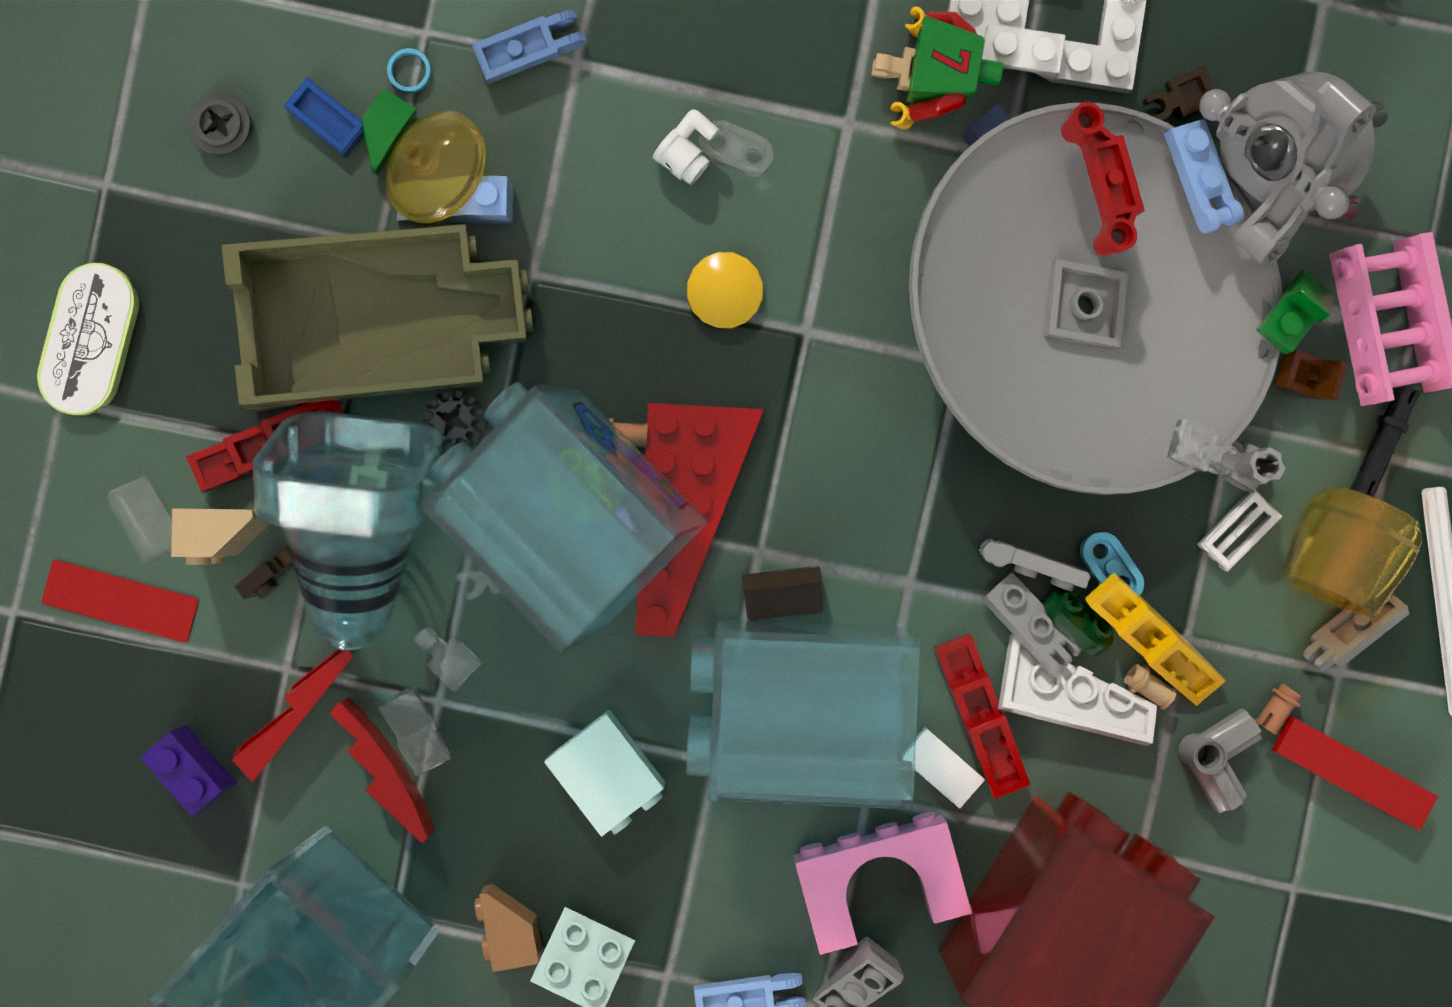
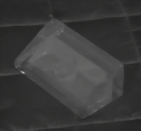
(142, 518)

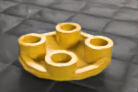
(724, 290)

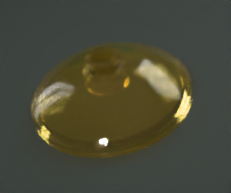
(435, 167)

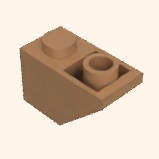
(510, 930)

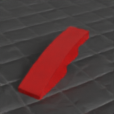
(236, 453)
(980, 715)
(392, 783)

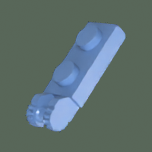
(526, 46)

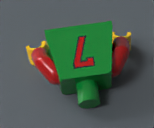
(944, 67)

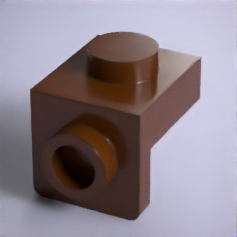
(1311, 376)

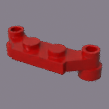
(1109, 175)

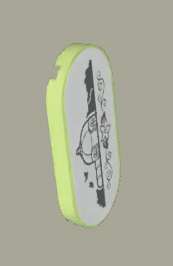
(88, 339)

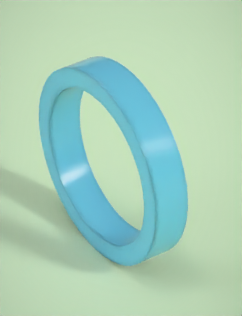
(403, 52)

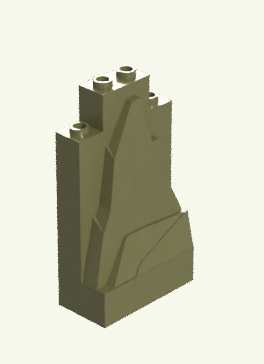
(368, 314)

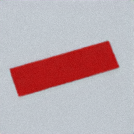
(119, 601)

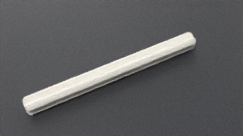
(1440, 554)

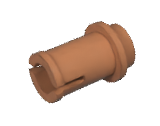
(633, 432)
(1278, 708)

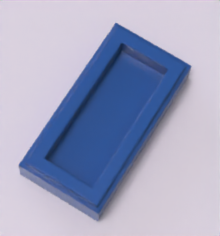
(325, 117)

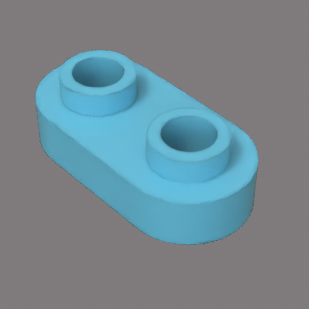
(1113, 561)

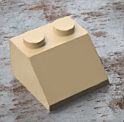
(211, 534)

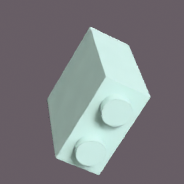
(606, 774)

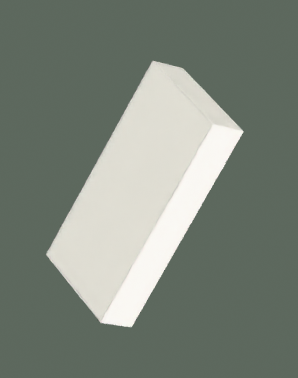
(945, 768)

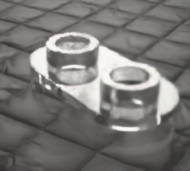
(737, 147)

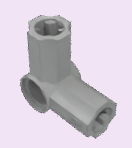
(1252, 466)
(1214, 772)

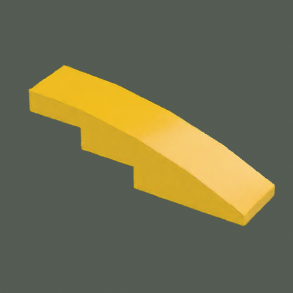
(1155, 639)

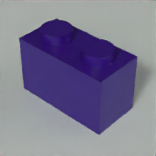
(188, 770)

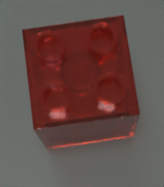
(1075, 916)

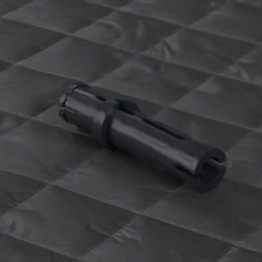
(1385, 439)

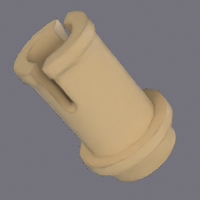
(1142, 681)

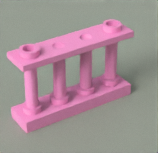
(1426, 311)

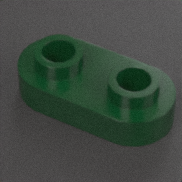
(1078, 621)

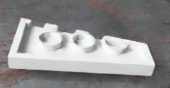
(1073, 698)

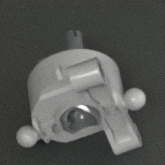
(1293, 152)

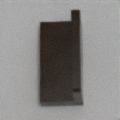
(783, 593)

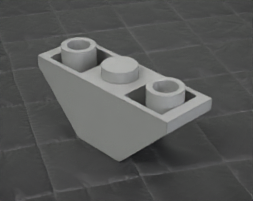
(860, 977)

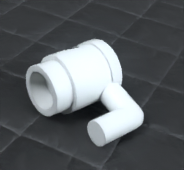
(680, 154)

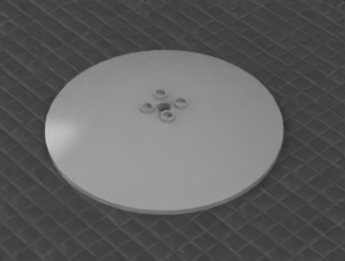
(1068, 390)

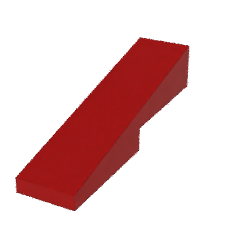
(261, 747)
(1355, 773)

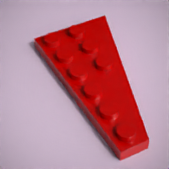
(701, 456)

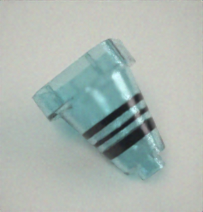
(348, 511)

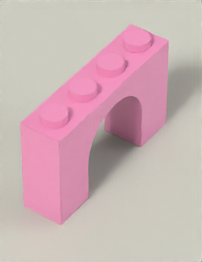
(921, 844)

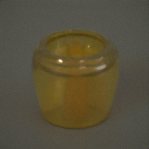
(1351, 550)

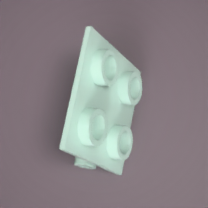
(582, 960)

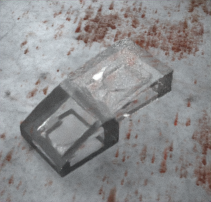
(415, 730)

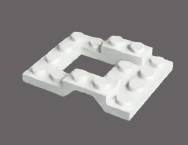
(1100, 66)

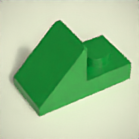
(1296, 312)

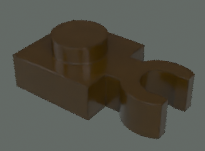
(1182, 94)
(263, 579)

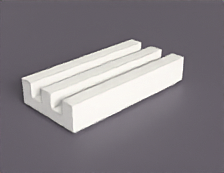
(1238, 509)

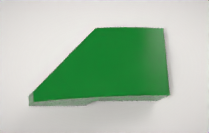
(383, 126)

